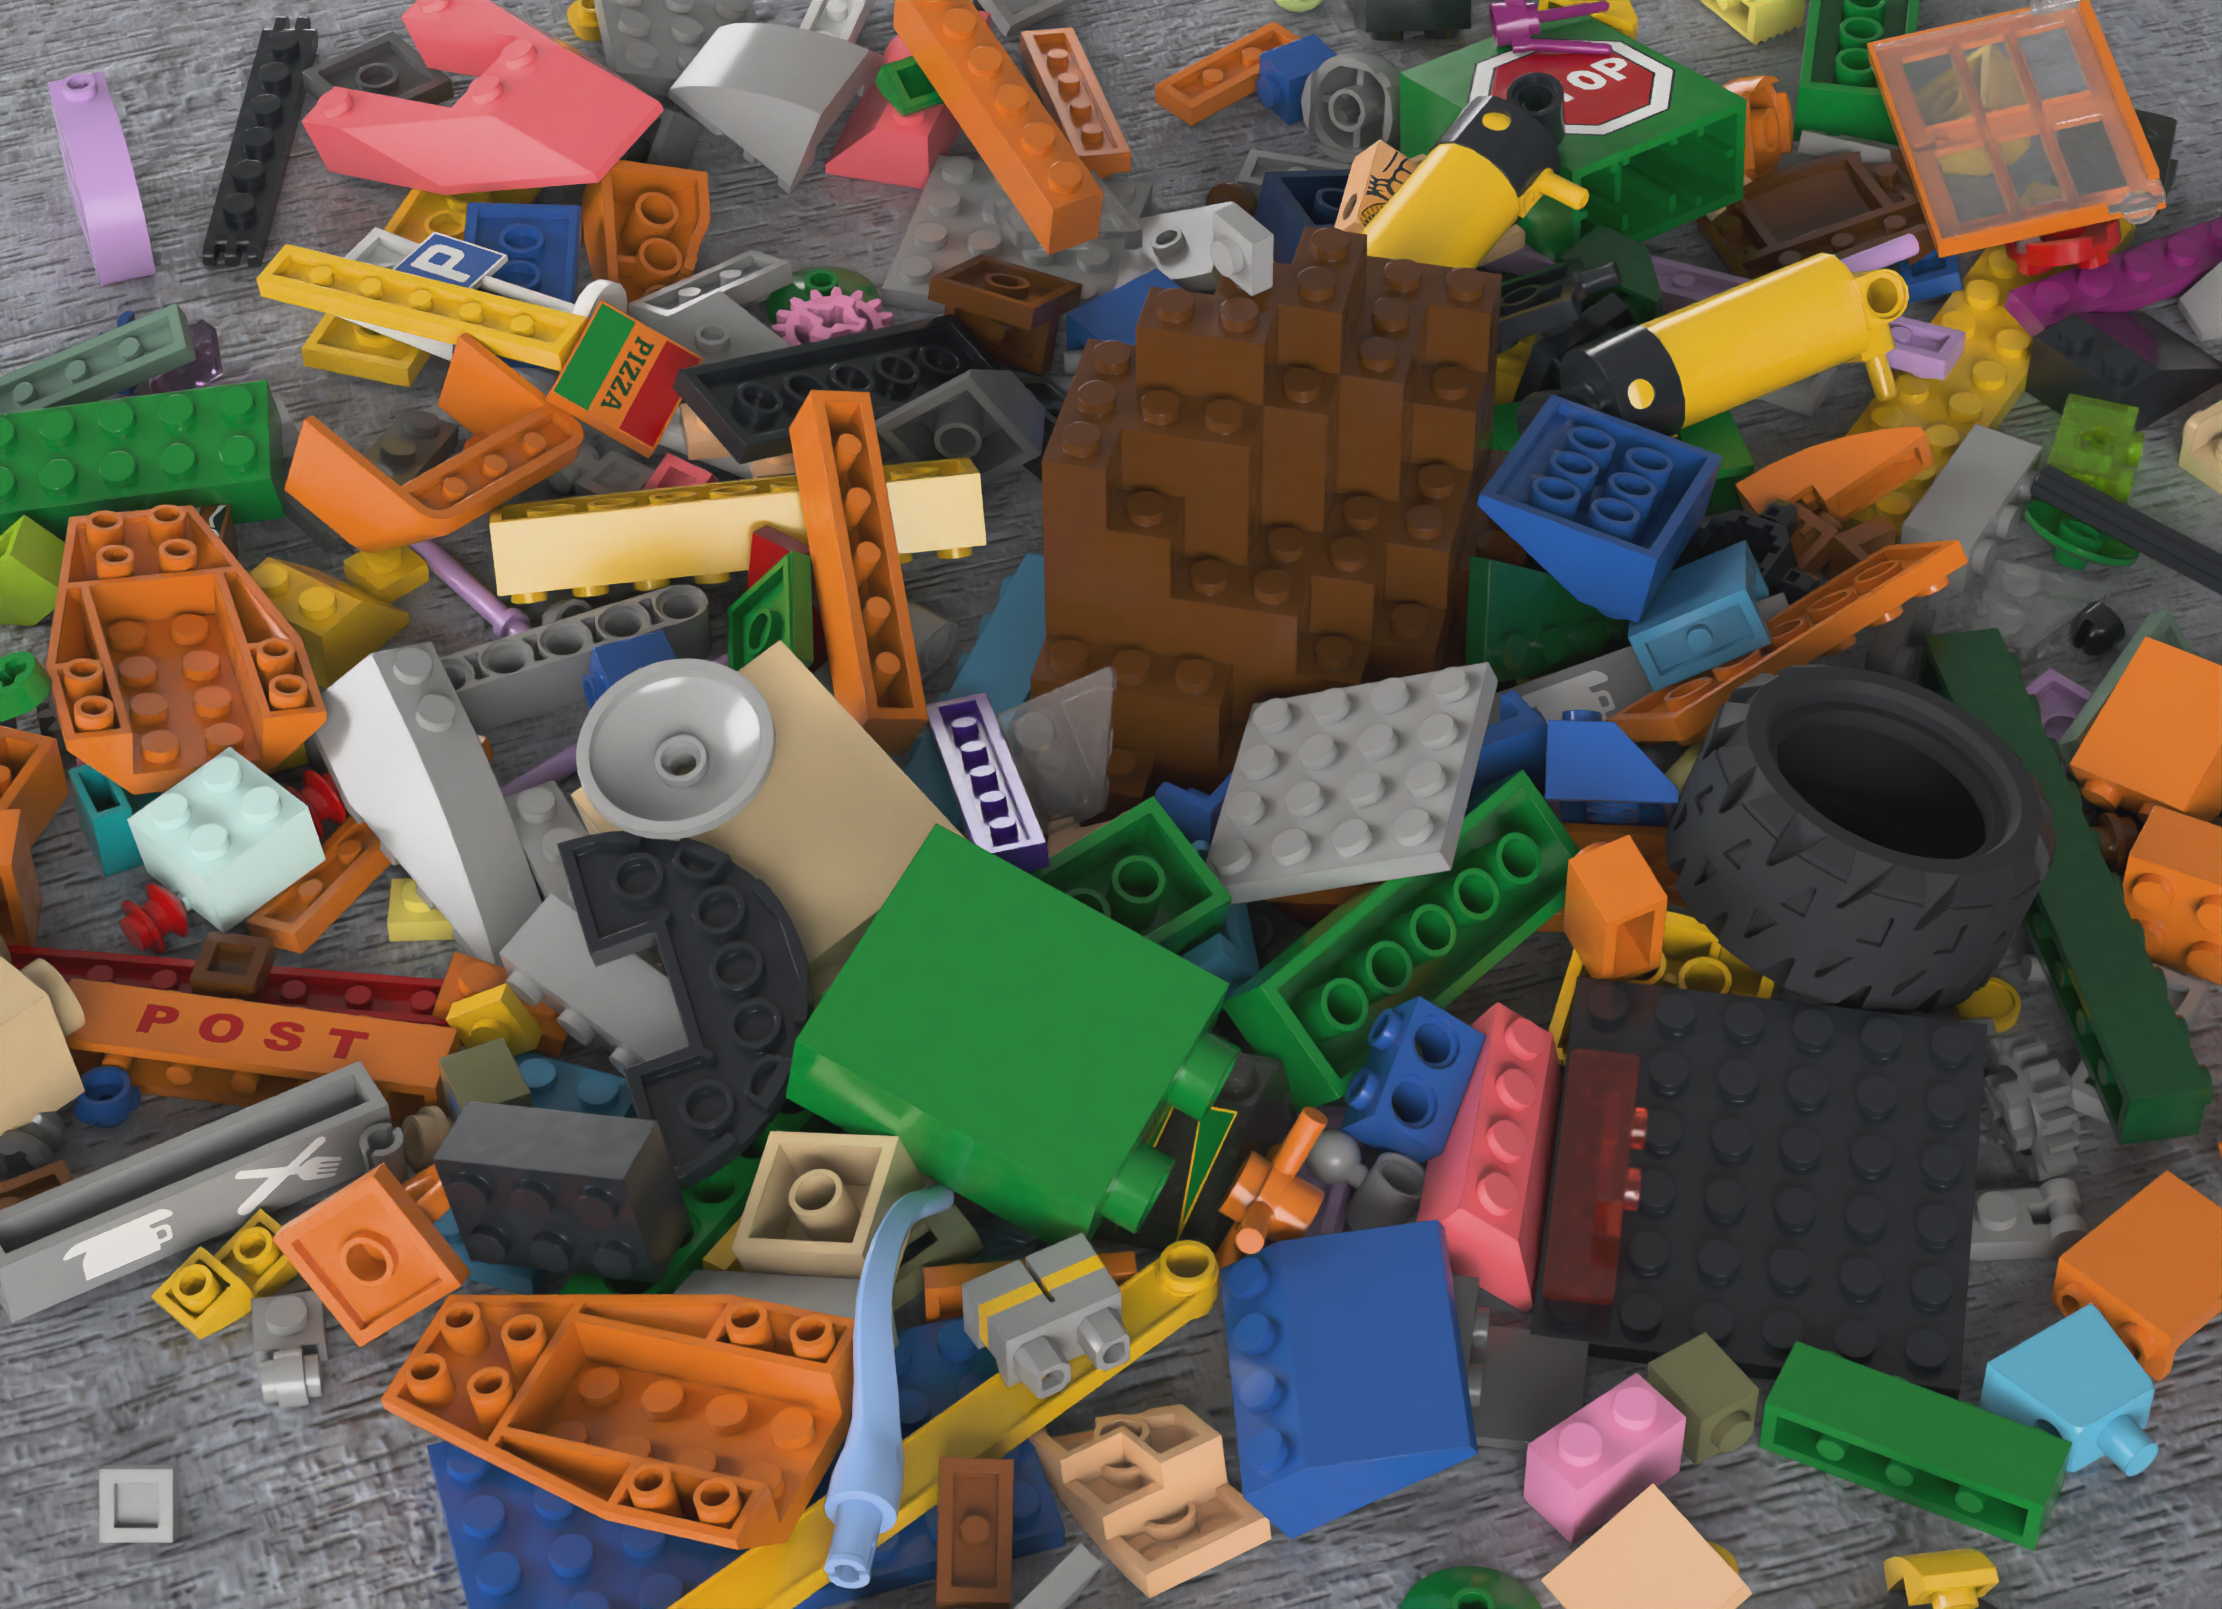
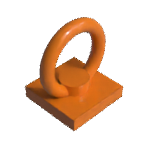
(376, 1251)

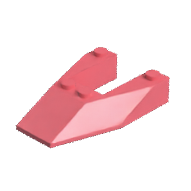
(526, 122)

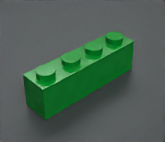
(1915, 1445)

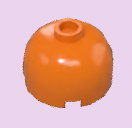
(1767, 124)

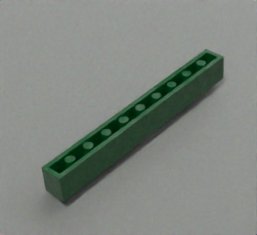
(2079, 919)

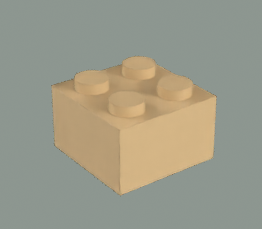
(821, 1202)

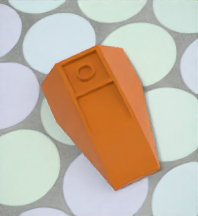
(171, 652)
(642, 1405)

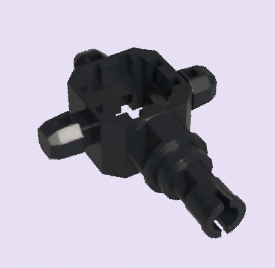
(1767, 538)

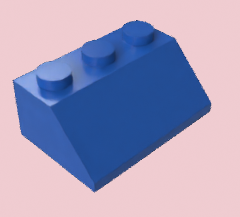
(1602, 775)

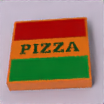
(622, 379)

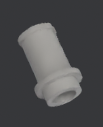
(378, 1148)

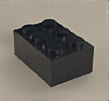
(563, 1191)

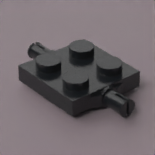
(1549, 299)

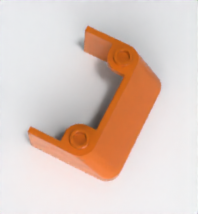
(513, 447)

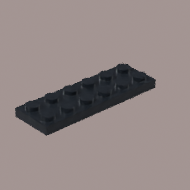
(757, 396)

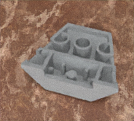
(774, 91)

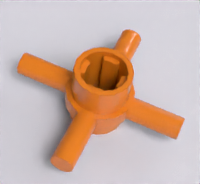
(1269, 1197)

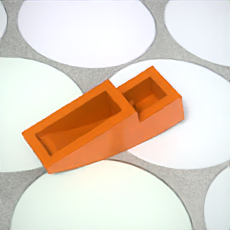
(1841, 473)

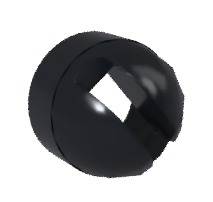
(2096, 629)

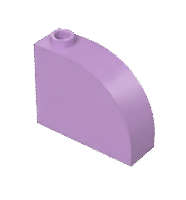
(101, 177)

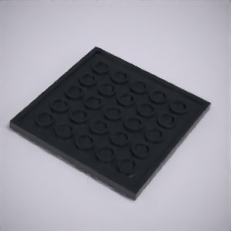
(1791, 1182)

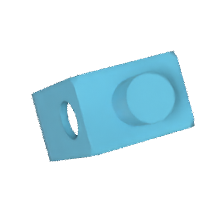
(2077, 1387)

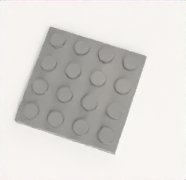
(958, 223)
(1352, 784)

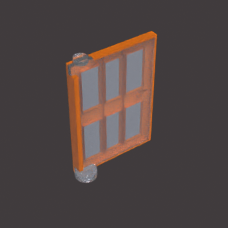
(2016, 126)

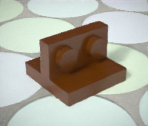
(1007, 308)

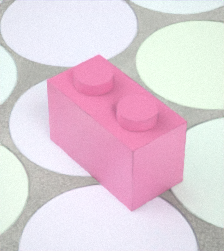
(1603, 1457)

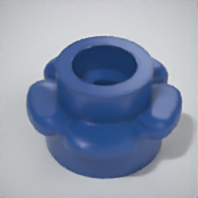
(106, 1097)

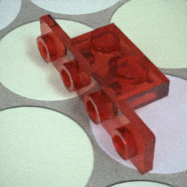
(1594, 1176)

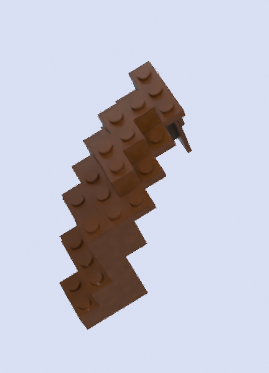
(1269, 500)

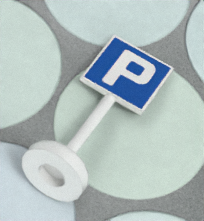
(472, 266)

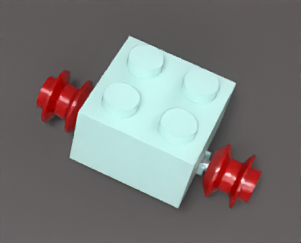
(225, 846)

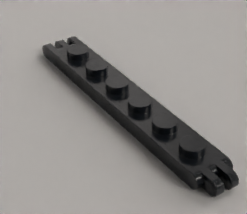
(261, 144)

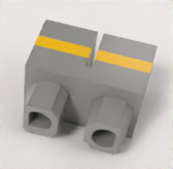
(1047, 1316)

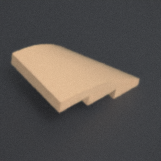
(1152, 1494)

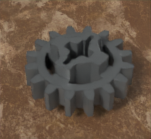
(2030, 1106)

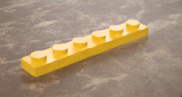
(421, 306)

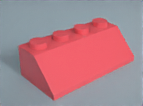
(890, 147)
(1499, 1159)

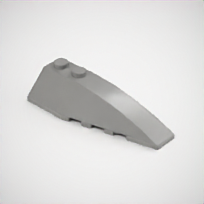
(428, 793)

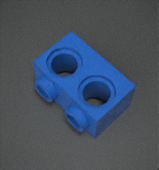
(1424, 1088)

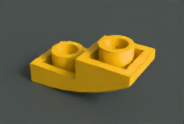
(219, 1288)
(1942, 1577)

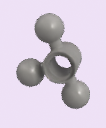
(1383, 1195)

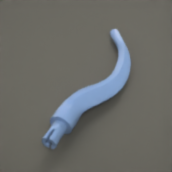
(870, 1469)

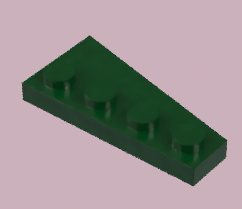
(1531, 623)

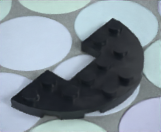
(733, 977)

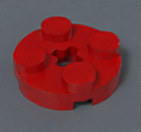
(2082, 246)

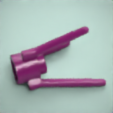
(1516, 21)

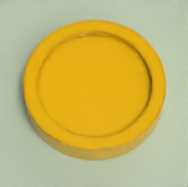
(1994, 1001)

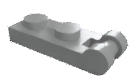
(2006, 1217)

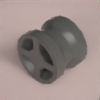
(30, 1145)

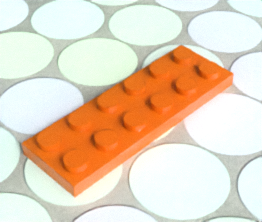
(1810, 627)

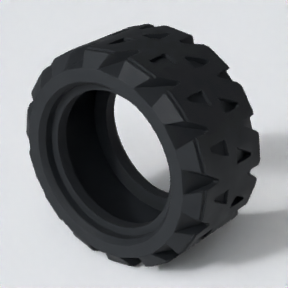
(1873, 920)

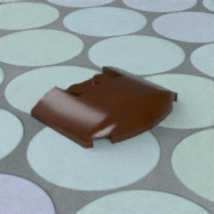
(1817, 208)

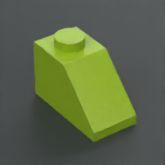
(28, 572)

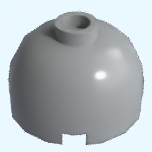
(1353, 104)

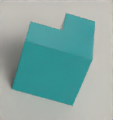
(103, 818)

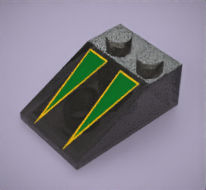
(1247, 1115)

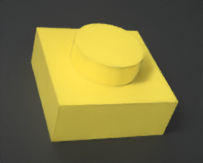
(411, 918)

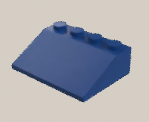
(1601, 503)
(1345, 1370)

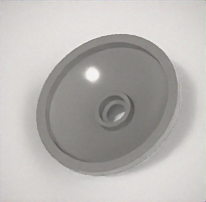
(671, 720)

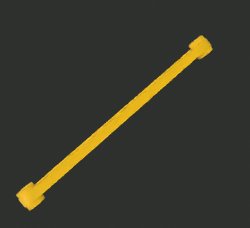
(979, 1425)

